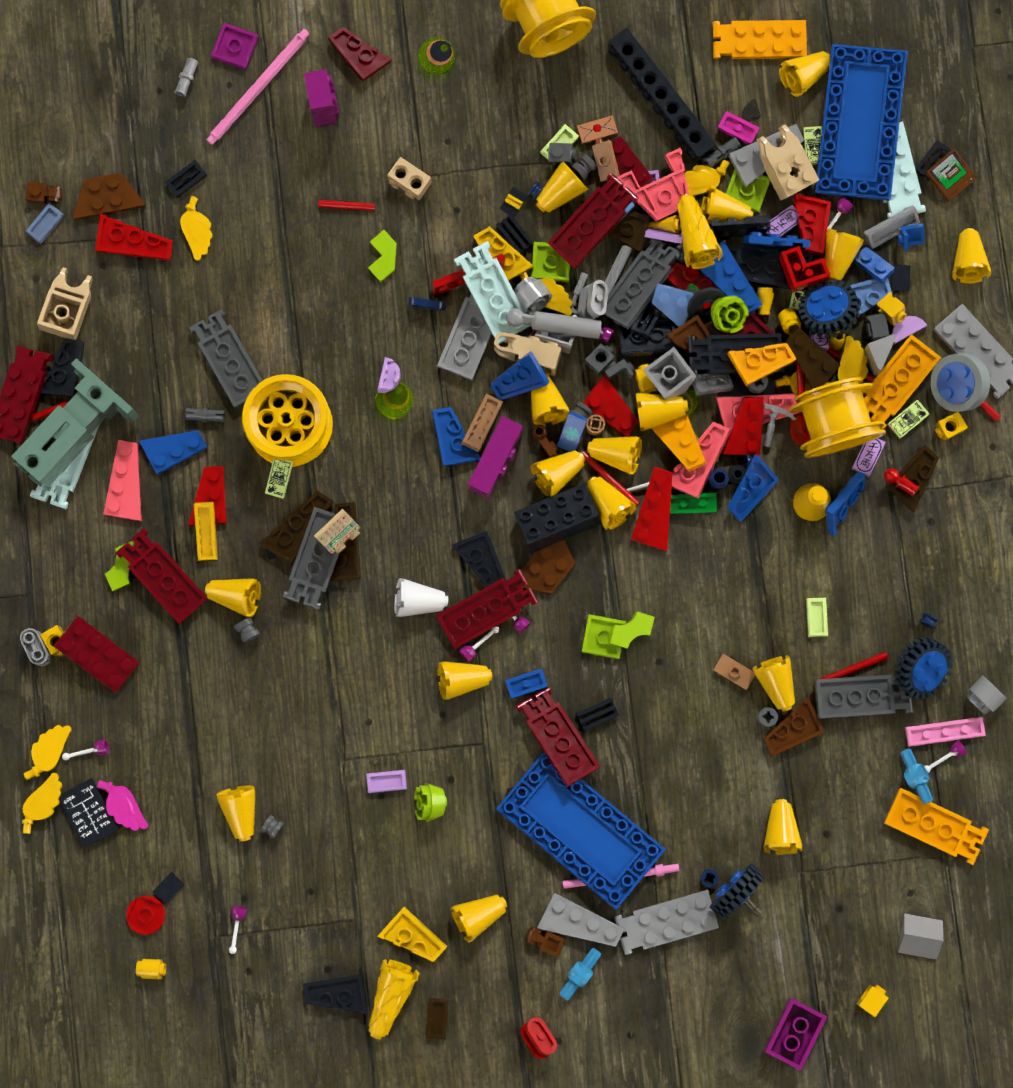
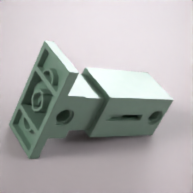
(69, 428)

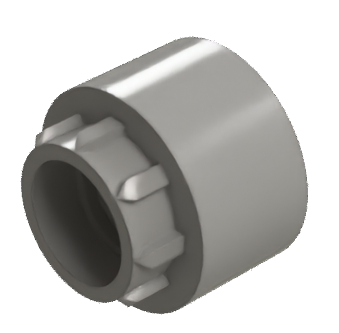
(532, 295)
(985, 695)

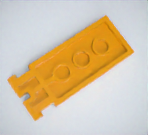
(760, 39)
(899, 379)
(935, 826)

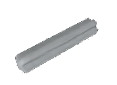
(617, 267)

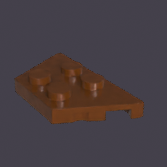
(106, 196)
(548, 567)

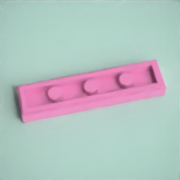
(945, 731)

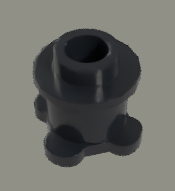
(733, 469)

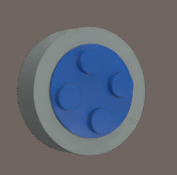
(960, 382)

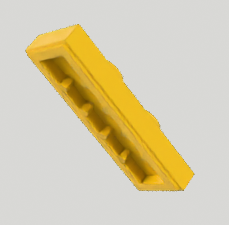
(205, 531)

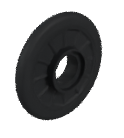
(699, 299)

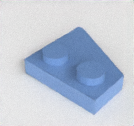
(672, 302)

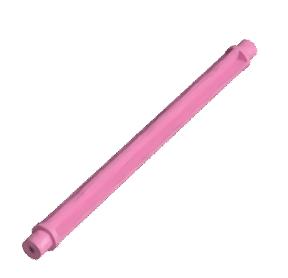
(258, 86)

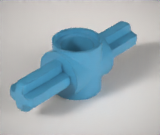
(916, 776)
(580, 974)

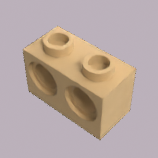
(413, 175)

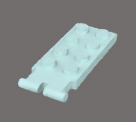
(905, 181)
(490, 289)
(65, 481)

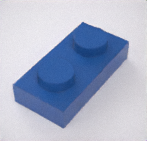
(873, 264)
(526, 683)

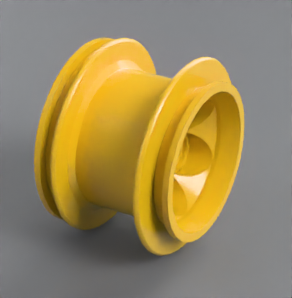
(548, 24)
(261, 404)
(837, 417)

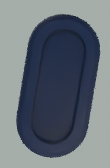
(427, 304)

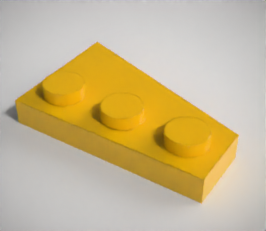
(515, 262)
(413, 935)

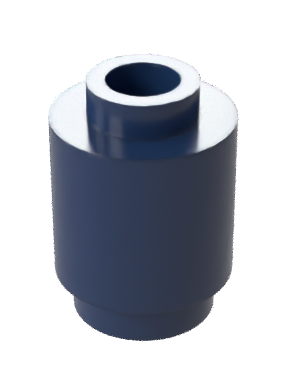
(718, 473)

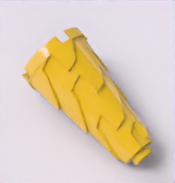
(698, 239)
(392, 991)

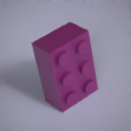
(321, 97)
(795, 1033)

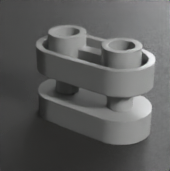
(593, 300)
(35, 647)

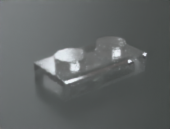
(712, 383)

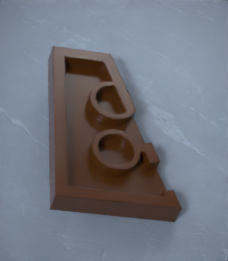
(693, 327)
(794, 729)

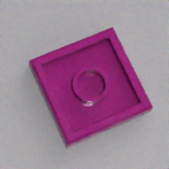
(234, 46)

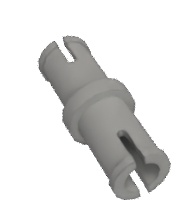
(186, 77)

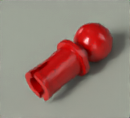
(892, 476)

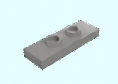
(891, 227)

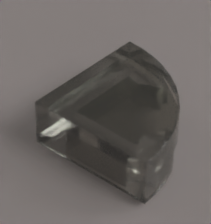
(751, 111)

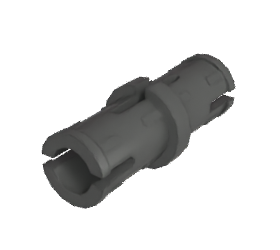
(722, 152)
(205, 415)

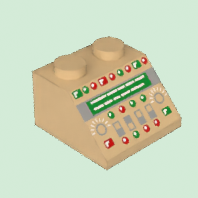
(338, 532)

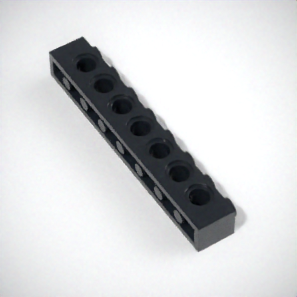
(626, 41)

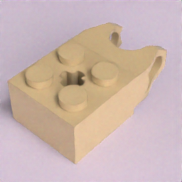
(786, 158)
(68, 300)
(518, 346)

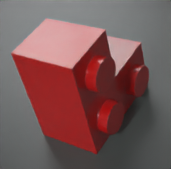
(802, 274)

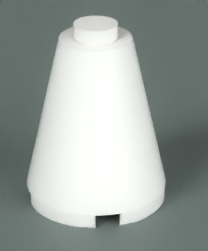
(418, 599)

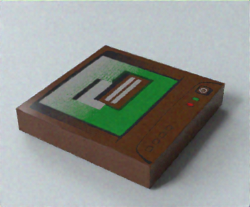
(950, 175)

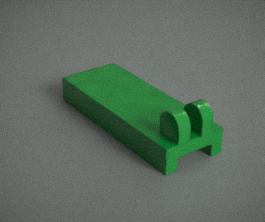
(690, 505)

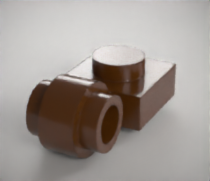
(38, 192)
(548, 447)
(550, 942)

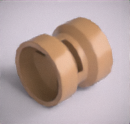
(595, 425)

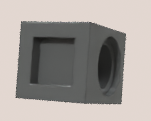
(596, 366)

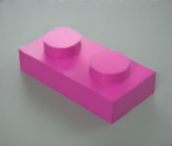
(738, 128)

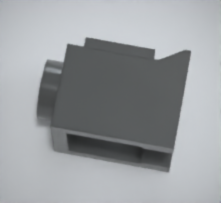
(876, 327)

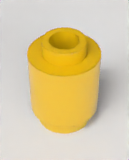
(789, 320)
(150, 969)

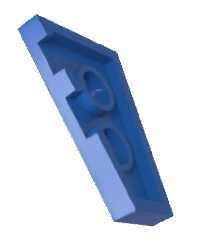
(775, 240)
(520, 378)
(450, 438)
(172, 449)
(753, 487)
(848, 496)

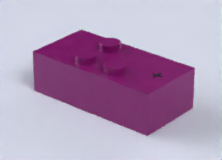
(495, 457)

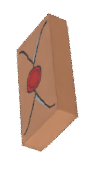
(597, 129)

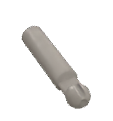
(556, 323)

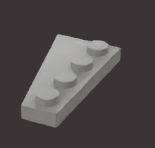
(748, 160)
(573, 920)

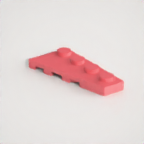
(730, 405)
(711, 445)
(124, 487)

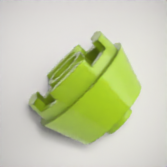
(729, 314)
(430, 802)

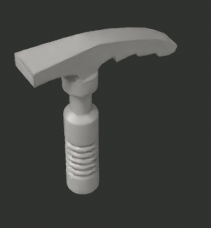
(580, 284)
(771, 426)

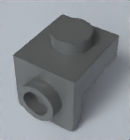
(562, 152)
(616, 368)

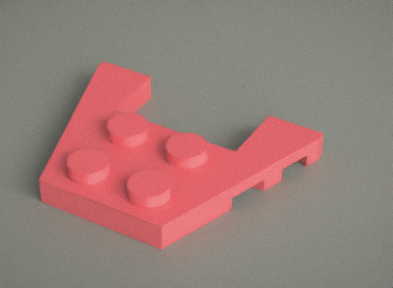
(661, 196)

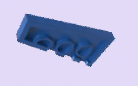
(731, 280)

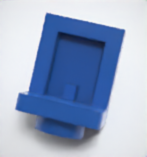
(911, 236)

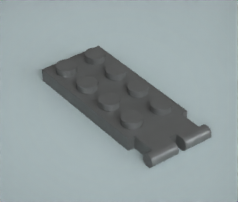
(639, 282)
(227, 357)
(312, 565)
(860, 697)

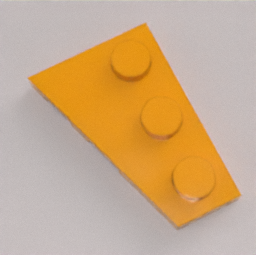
(760, 362)
(682, 441)

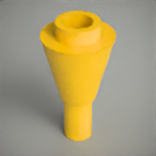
(669, 224)

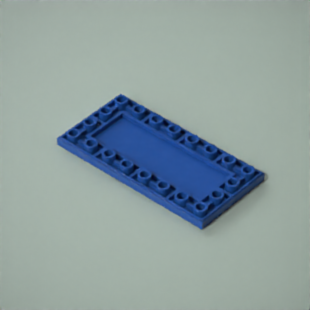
(861, 122)
(581, 831)

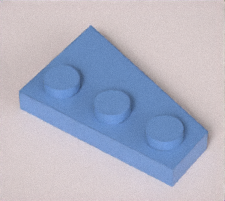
(870, 293)

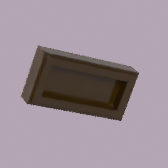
(437, 1018)

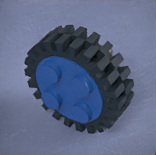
(829, 308)
(923, 667)
(737, 892)

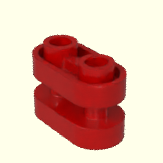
(538, 1038)

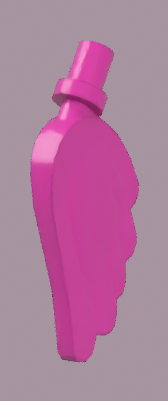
(123, 806)

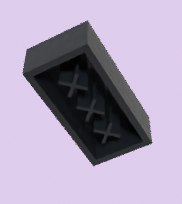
(557, 518)

